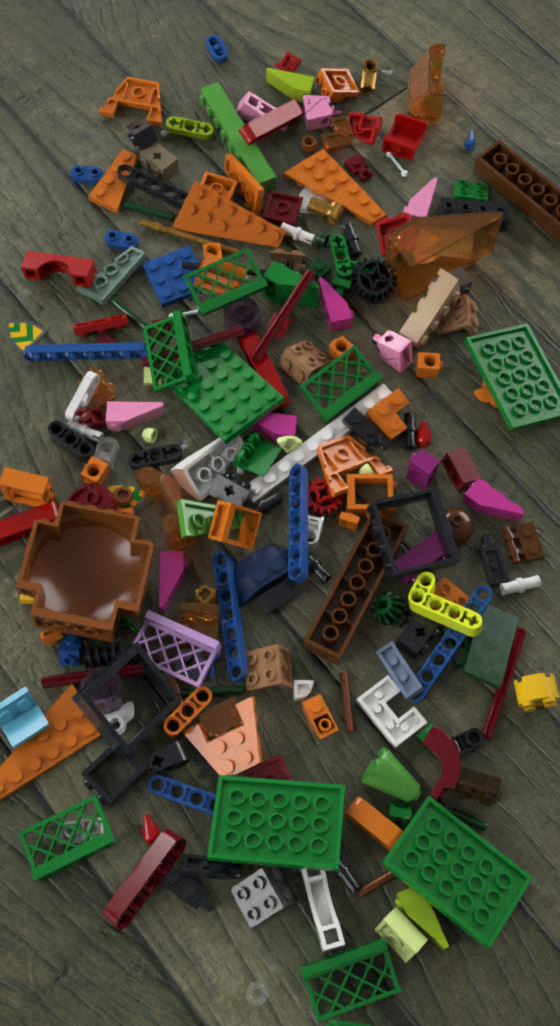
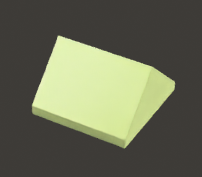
(401, 934)

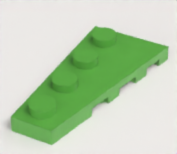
(196, 518)

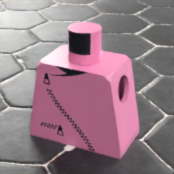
(318, 111)
(394, 350)

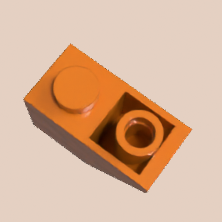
(319, 717)

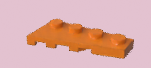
(247, 185)
(110, 190)

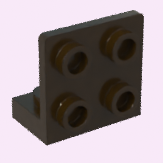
(478, 786)

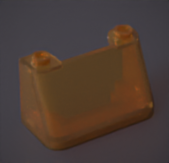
(424, 95)
(164, 486)

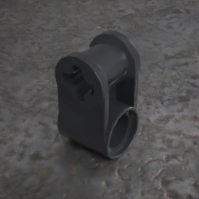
(464, 744)
(170, 757)

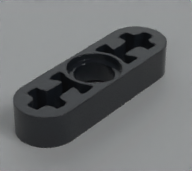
(158, 450)

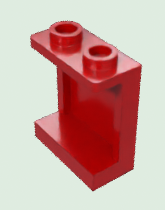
(404, 136)

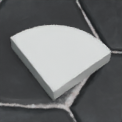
(302, 689)

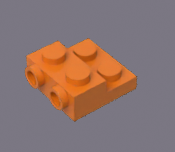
(336, 84)
(222, 185)

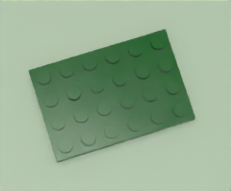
(517, 375)
(228, 392)
(277, 823)
(457, 872)

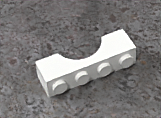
(322, 909)

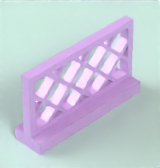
(182, 633)

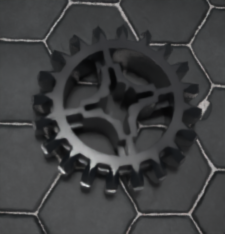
(380, 280)

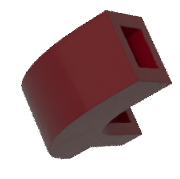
(448, 752)

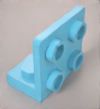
(21, 718)

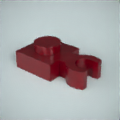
(357, 165)
(92, 416)

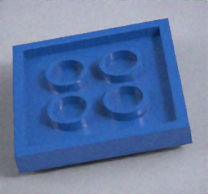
(167, 278)

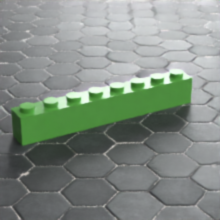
(228, 122)

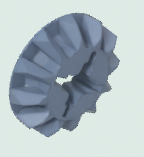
(193, 674)

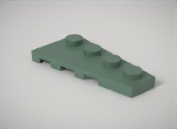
(113, 275)

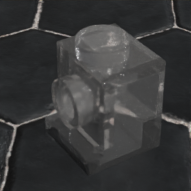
(103, 447)

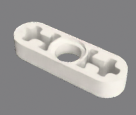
(83, 395)

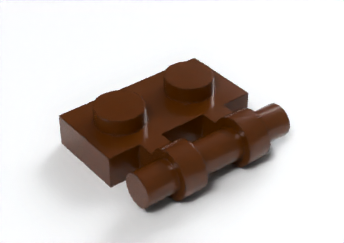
(528, 540)

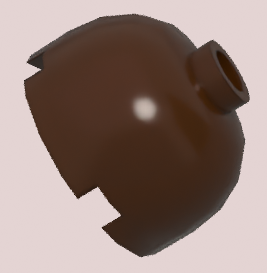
(461, 525)

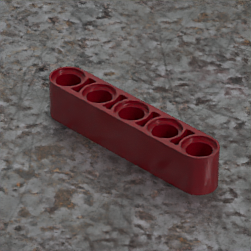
(144, 879)

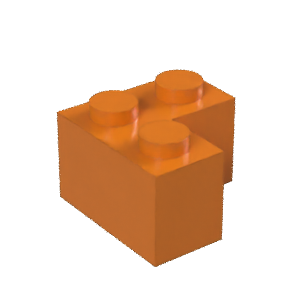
(385, 414)

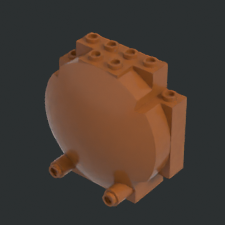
(85, 570)

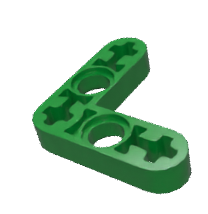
(344, 264)

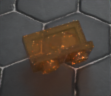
(104, 391)
(221, 717)

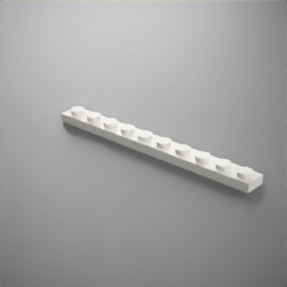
(307, 452)

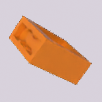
(210, 258)
(368, 479)
(26, 488)
(223, 520)

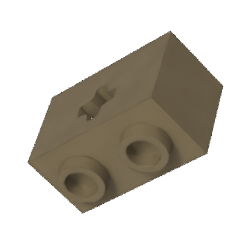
(159, 161)

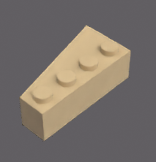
(431, 309)

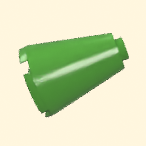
(391, 777)

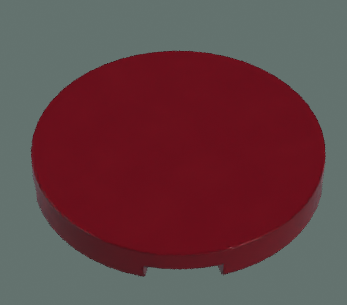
(94, 495)

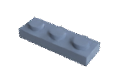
(400, 670)

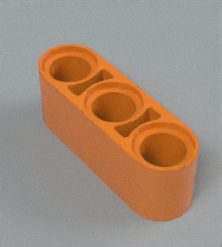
(191, 702)
(373, 823)

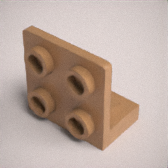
(269, 668)

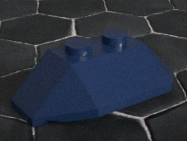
(261, 572)

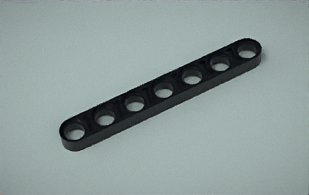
(149, 181)

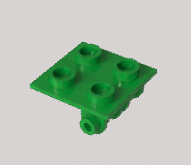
(473, 191)
(256, 455)

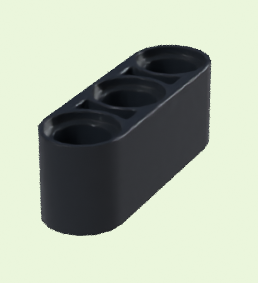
(68, 435)

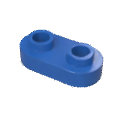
(216, 49)
(86, 174)
(120, 240)

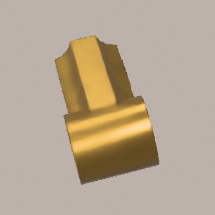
(369, 76)
(329, 211)
(206, 595)

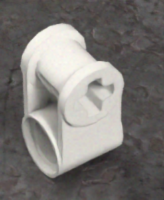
(315, 527)

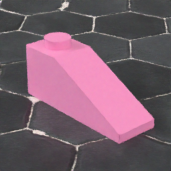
(252, 107)
(421, 202)
(130, 414)

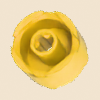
(536, 692)

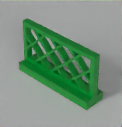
(232, 296)
(184, 351)
(348, 397)
(75, 855)
(341, 960)

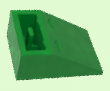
(282, 282)

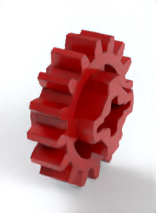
(327, 502)

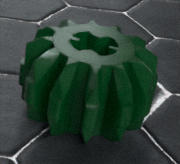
(388, 608)

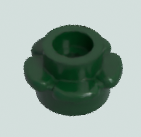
(322, 239)

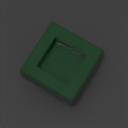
(320, 268)

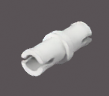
(298, 234)
(85, 431)
(520, 585)

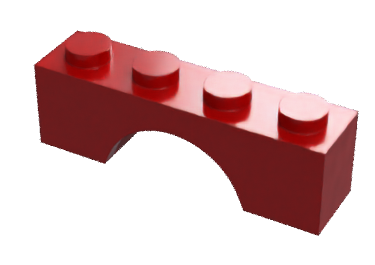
(39, 265)

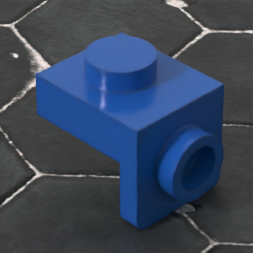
(70, 650)

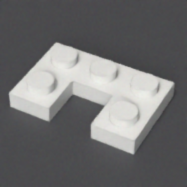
(375, 706)

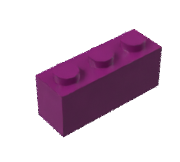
(423, 553)

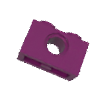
(422, 468)

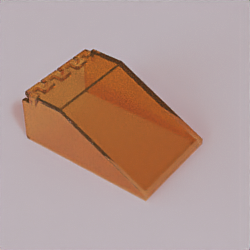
(439, 242)

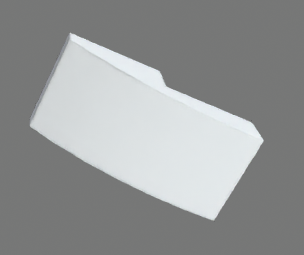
(80, 837)

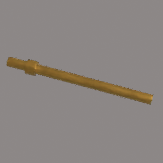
(158, 228)

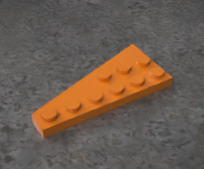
(333, 184)
(217, 216)
(64, 737)

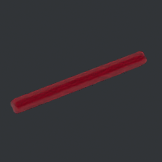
(282, 315)
(204, 342)
(76, 677)
(500, 694)

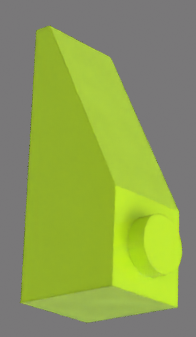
(290, 83)
(421, 915)

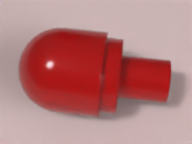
(424, 435)
(150, 830)

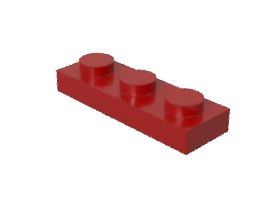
(100, 325)

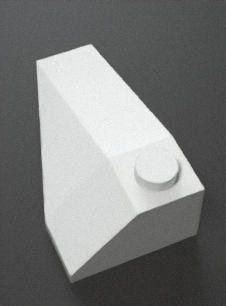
(200, 469)

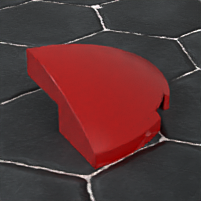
(365, 127)

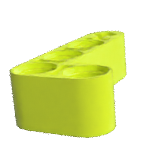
(448, 608)

